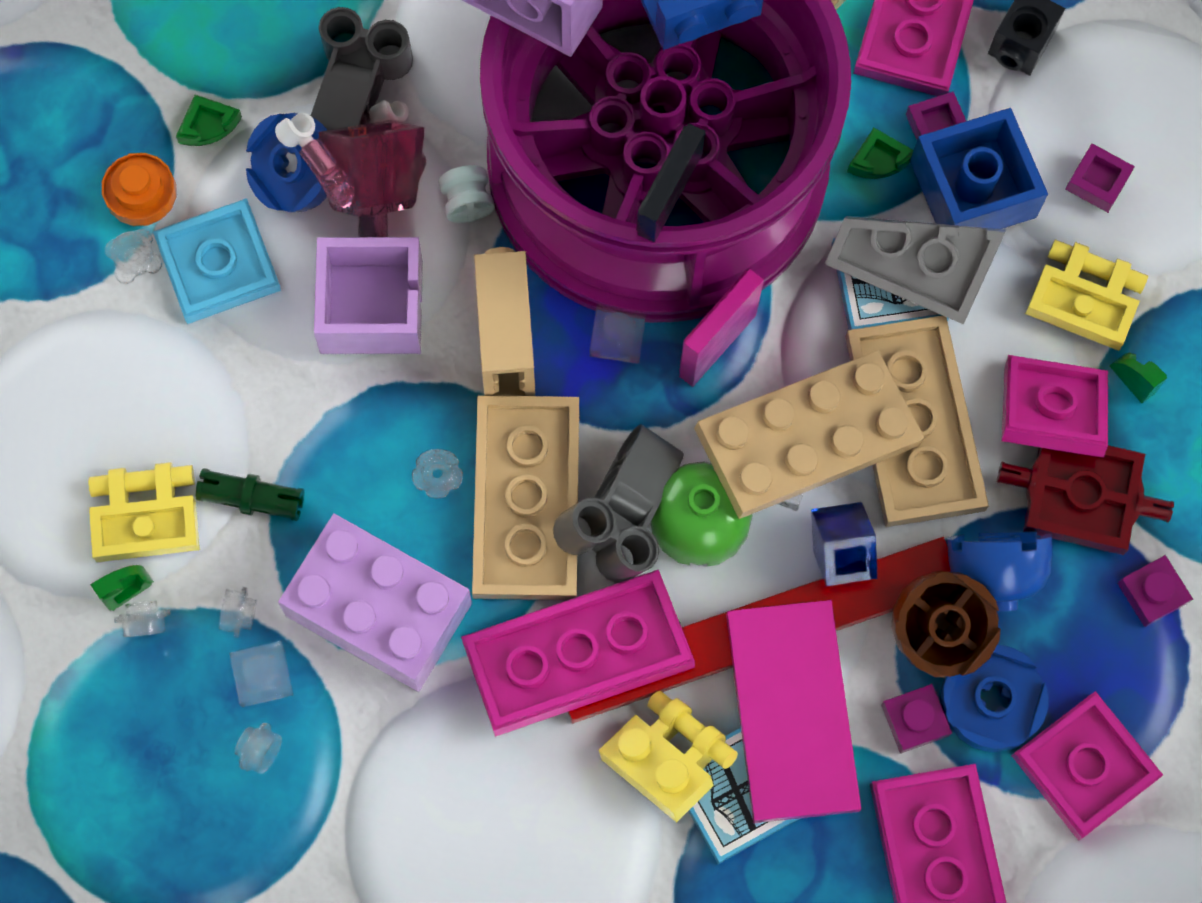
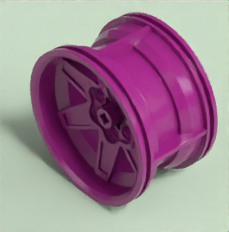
(689, 266)

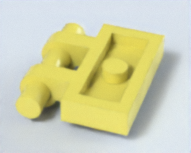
(1082, 305)
(143, 527)
(660, 769)

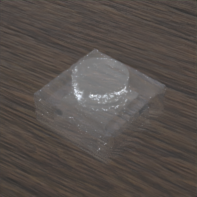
(617, 334)
(261, 674)

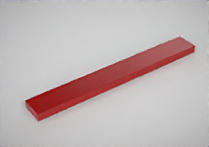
(850, 603)

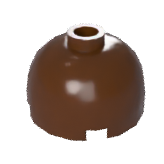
(946, 623)

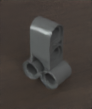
(357, 67)
(623, 508)

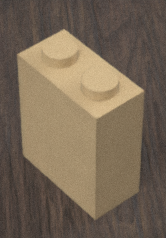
(504, 323)

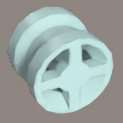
(466, 194)

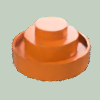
(139, 189)

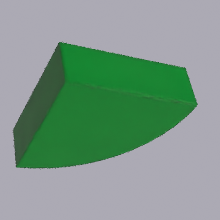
(207, 122)
(879, 157)
(1139, 378)
(122, 585)

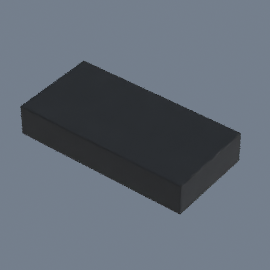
(670, 182)

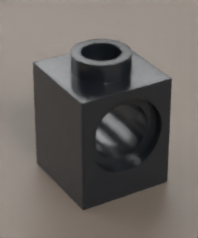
(1037, 19)

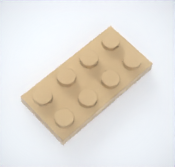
(808, 434)
(943, 472)
(521, 487)

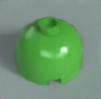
(697, 518)

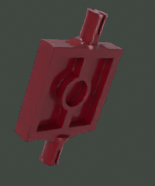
(1086, 496)

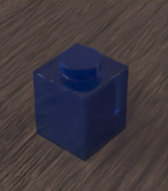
(844, 543)

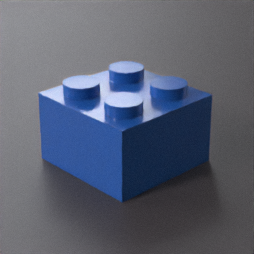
(979, 173)

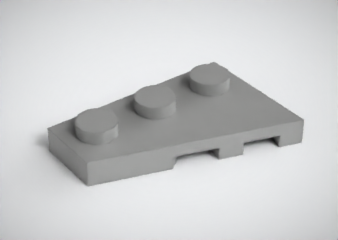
(917, 260)

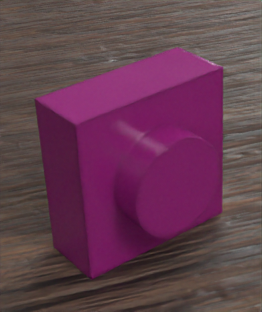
(935, 114)
(1099, 177)
(1155, 591)
(916, 718)

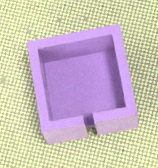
(368, 295)

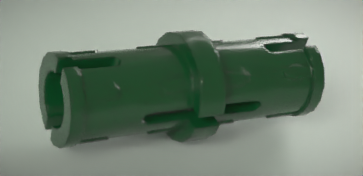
(250, 494)

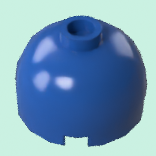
(1006, 563)

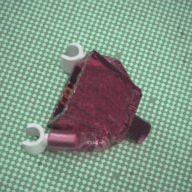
(364, 166)

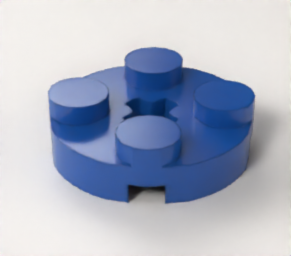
(268, 173)
(1008, 725)

